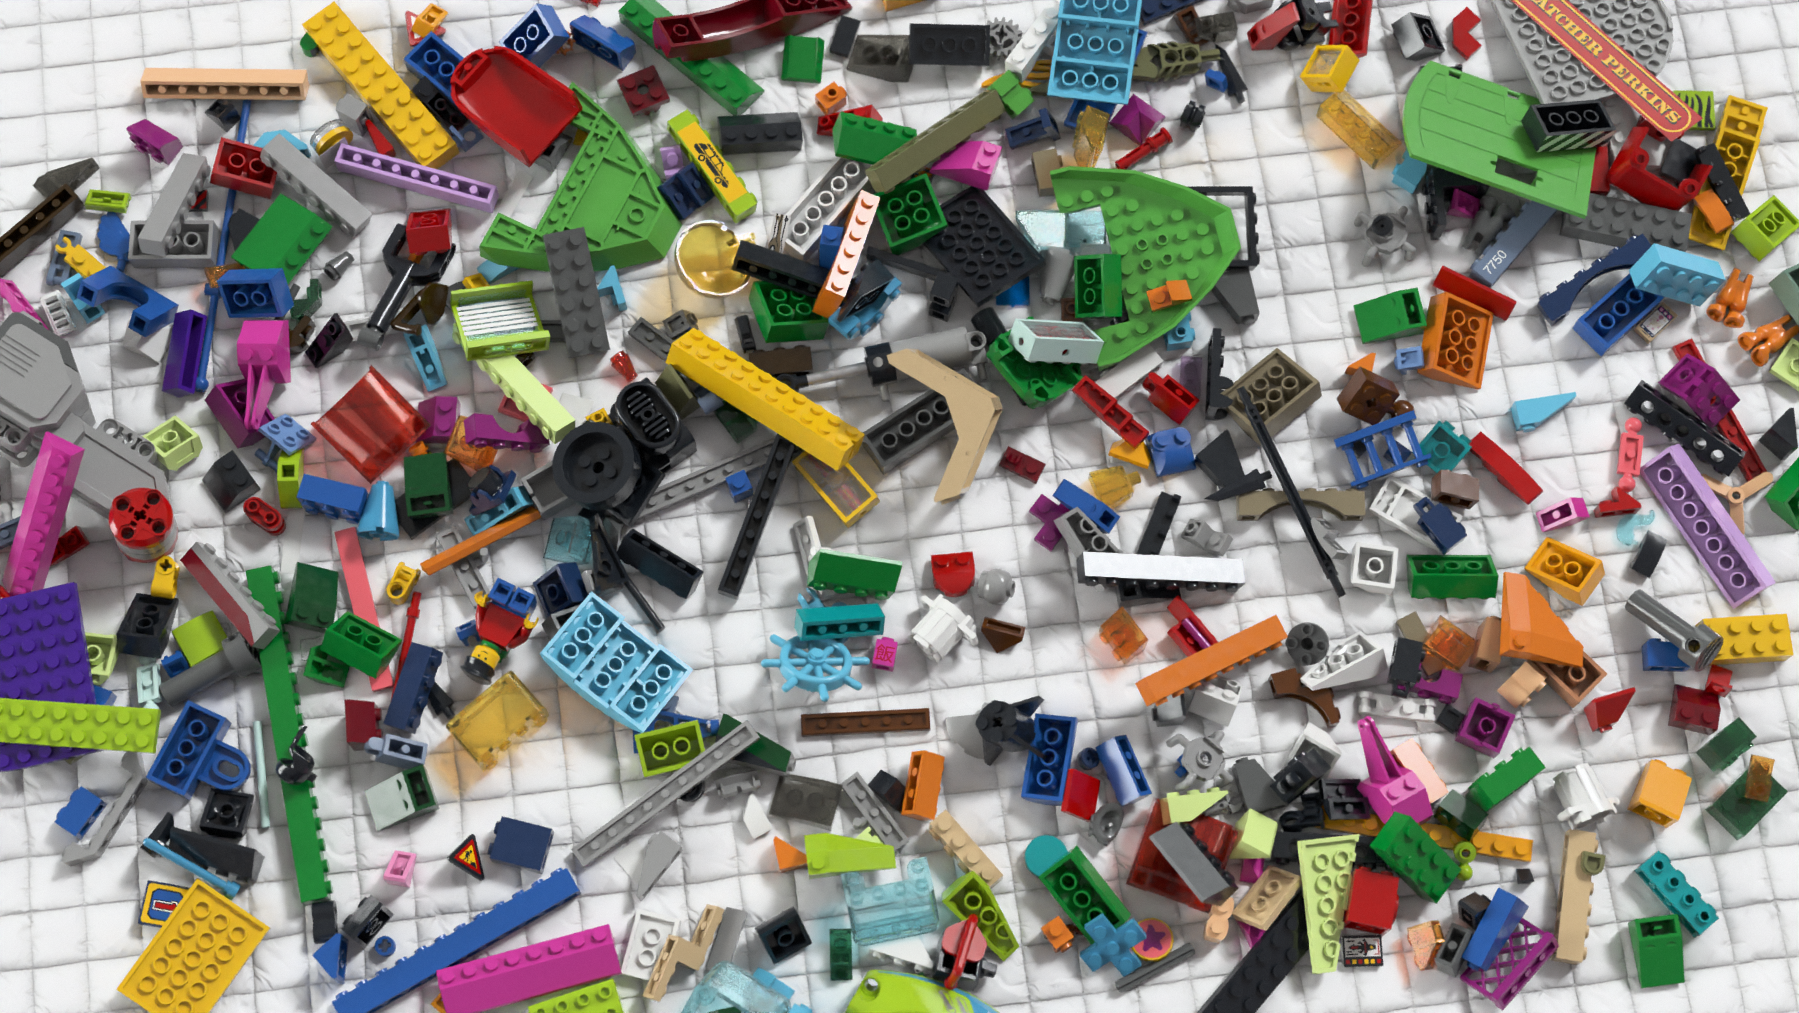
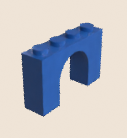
(153, 309)

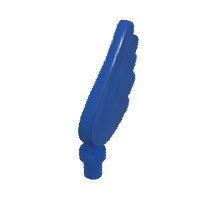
(114, 239)

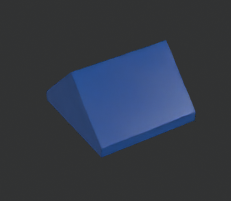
(333, 957)

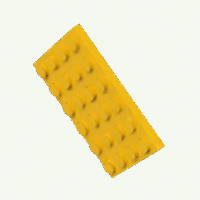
(194, 954)

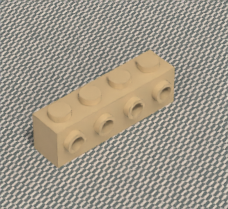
(963, 848)

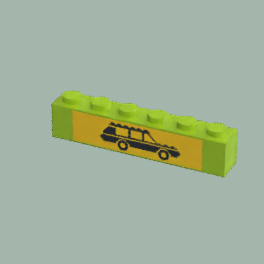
(715, 170)

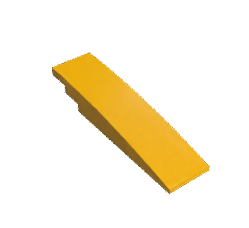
(1737, 143)

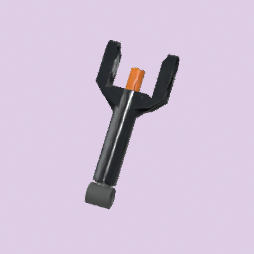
(404, 275)

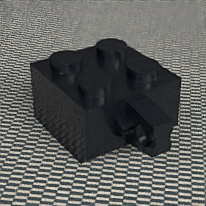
(971, 973)

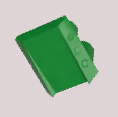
(802, 59)

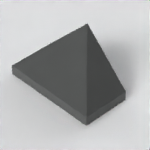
(614, 529)

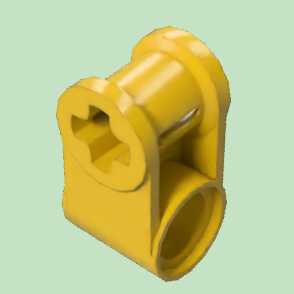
(403, 579)
(165, 582)

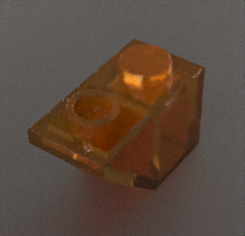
(1426, 942)

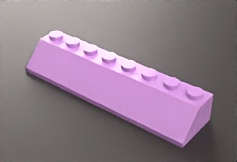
(1706, 525)

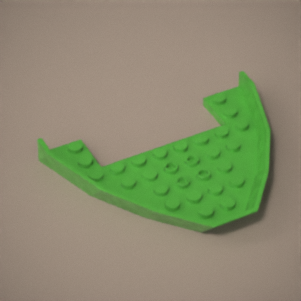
(606, 192)
(1161, 236)

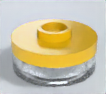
(329, 135)

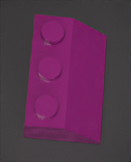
(229, 406)

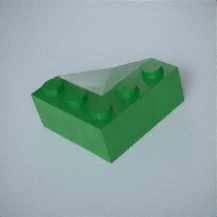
(910, 214)
(785, 314)
(1508, 778)

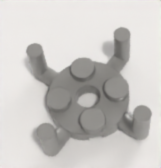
(1386, 244)
(1193, 764)

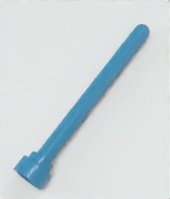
(228, 888)

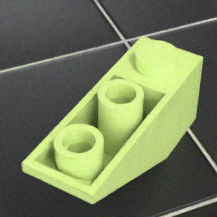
(1189, 806)

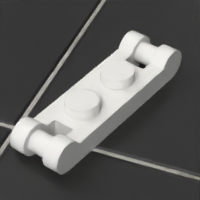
(1396, 707)

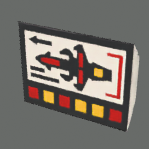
(1362, 950)

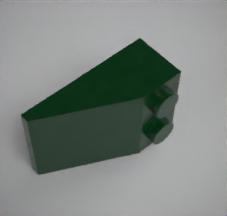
(312, 598)

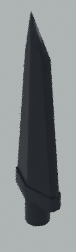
(1235, 83)
(1245, 484)
(441, 701)

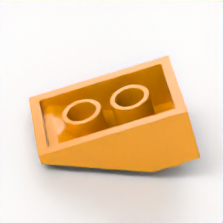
(1566, 570)

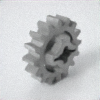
(1009, 40)

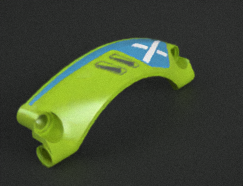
(912, 994)

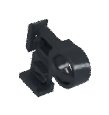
(1312, 814)

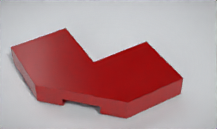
(1462, 40)

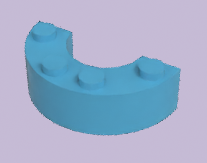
(860, 322)

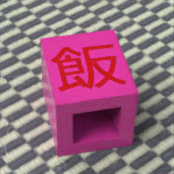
(885, 654)

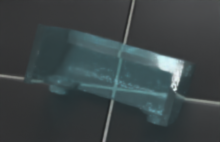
(1056, 229)
(737, 989)

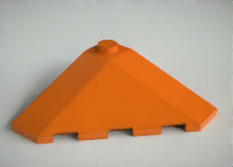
(1532, 628)

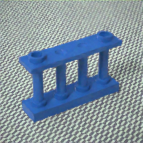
(1386, 429)

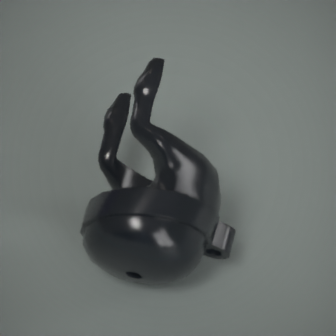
(301, 765)

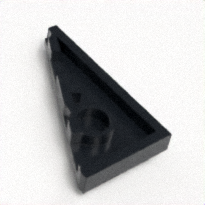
(607, 565)

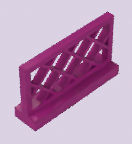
(1522, 972)

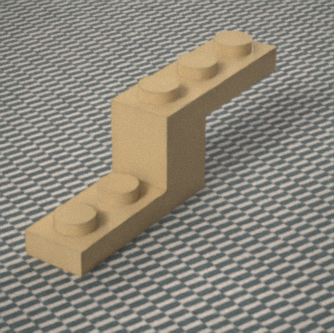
(683, 952)

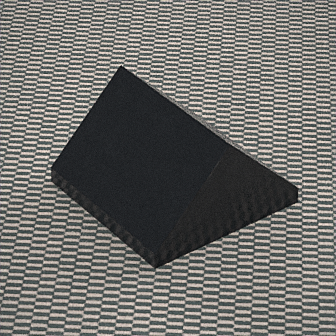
(1782, 436)

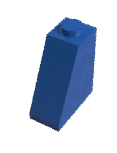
(829, 245)

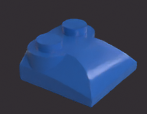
(1171, 451)

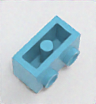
(1180, 336)

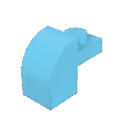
(88, 312)

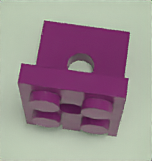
(1699, 388)

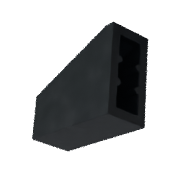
(1220, 461)

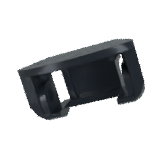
(1311, 24)

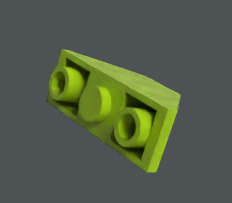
(289, 478)

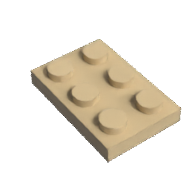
(1267, 897)

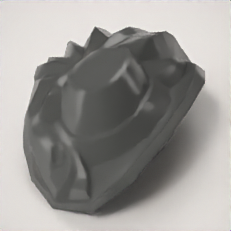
(1106, 823)

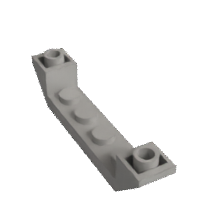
(74, 853)

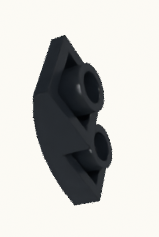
(1649, 553)

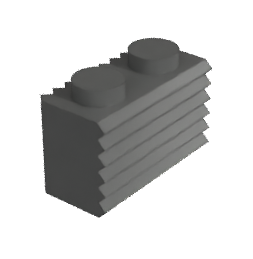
(1450, 954)

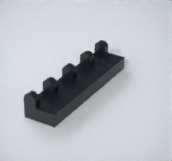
(1722, 182)
(1159, 524)

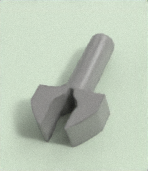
(1224, 805)

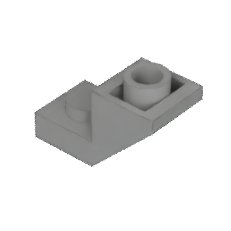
(1206, 538)

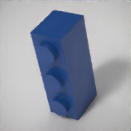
(1123, 770)

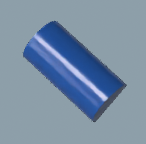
(1046, 778)

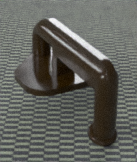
(432, 305)

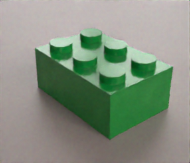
(1098, 286)

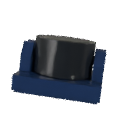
(485, 484)

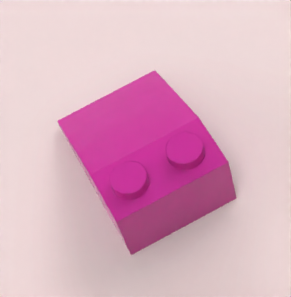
(969, 163)

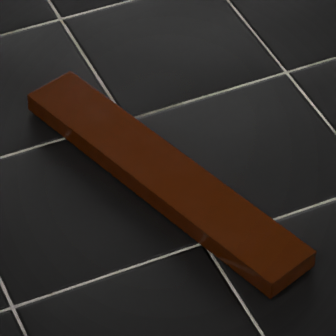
(865, 722)

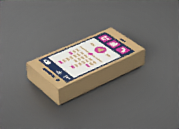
(1655, 322)

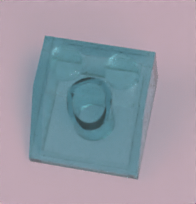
(569, 540)

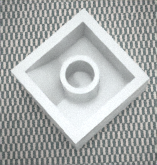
(1374, 567)

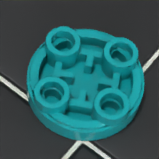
(1043, 853)

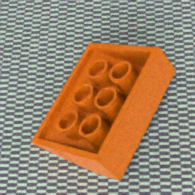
(1455, 341)

